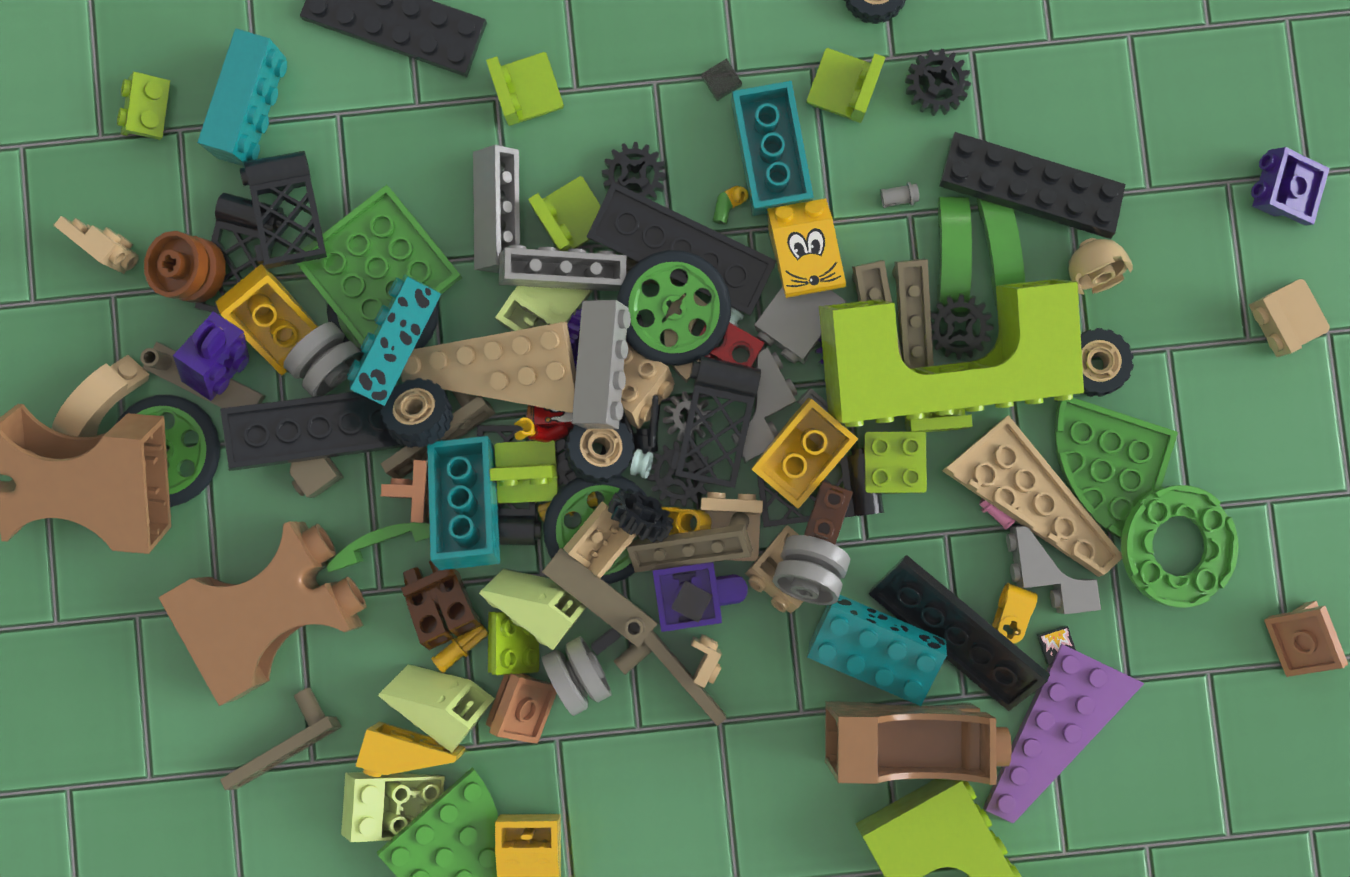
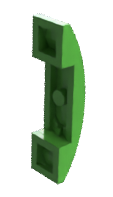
(1002, 243)
(955, 249)
(352, 555)

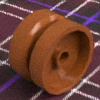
(184, 267)

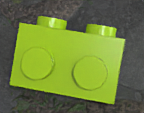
(144, 105)

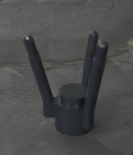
(647, 436)

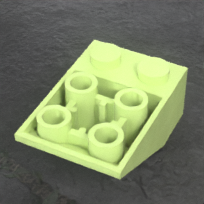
(540, 306)
(534, 604)
(437, 703)
(385, 804)

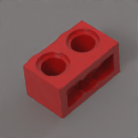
(734, 339)

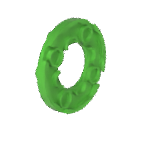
(1218, 537)

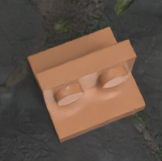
(415, 489)
(1306, 640)
(521, 708)

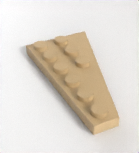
(514, 366)
(1020, 483)

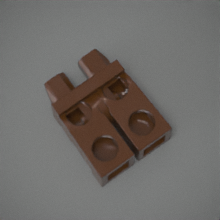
(828, 512)
(438, 605)

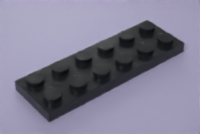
(408, 27)
(1033, 185)
(643, 227)
(303, 430)
(970, 640)

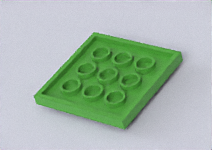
(368, 254)

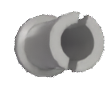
(900, 195)

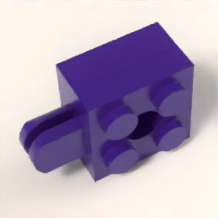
(212, 356)
(669, 581)

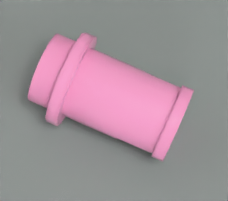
(998, 515)

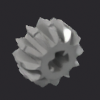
(677, 416)

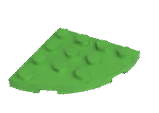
(1110, 459)
(449, 836)

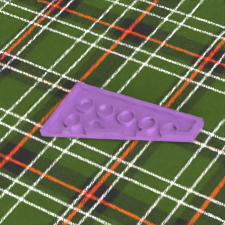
(1057, 727)

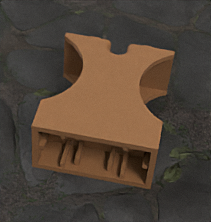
(101, 481)
(241, 626)
(913, 742)

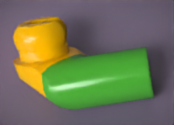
(727, 200)

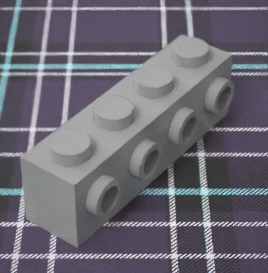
(495, 204)
(561, 268)
(601, 364)

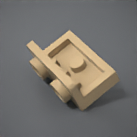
(599, 541)
(709, 666)

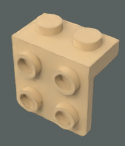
(1289, 317)
(643, 381)
(722, 510)

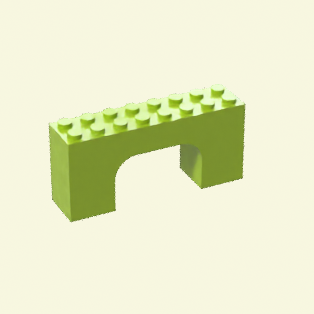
(1032, 359)
(933, 831)

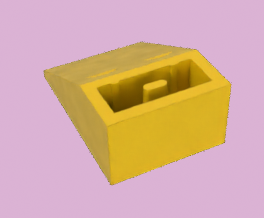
(528, 845)

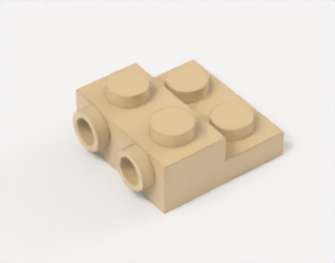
(103, 245)
(763, 571)

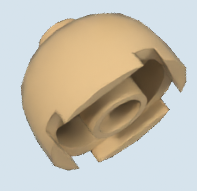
(1098, 265)

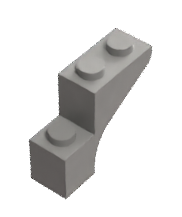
(772, 396)
(1035, 568)

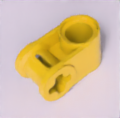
(682, 519)
(1015, 610)

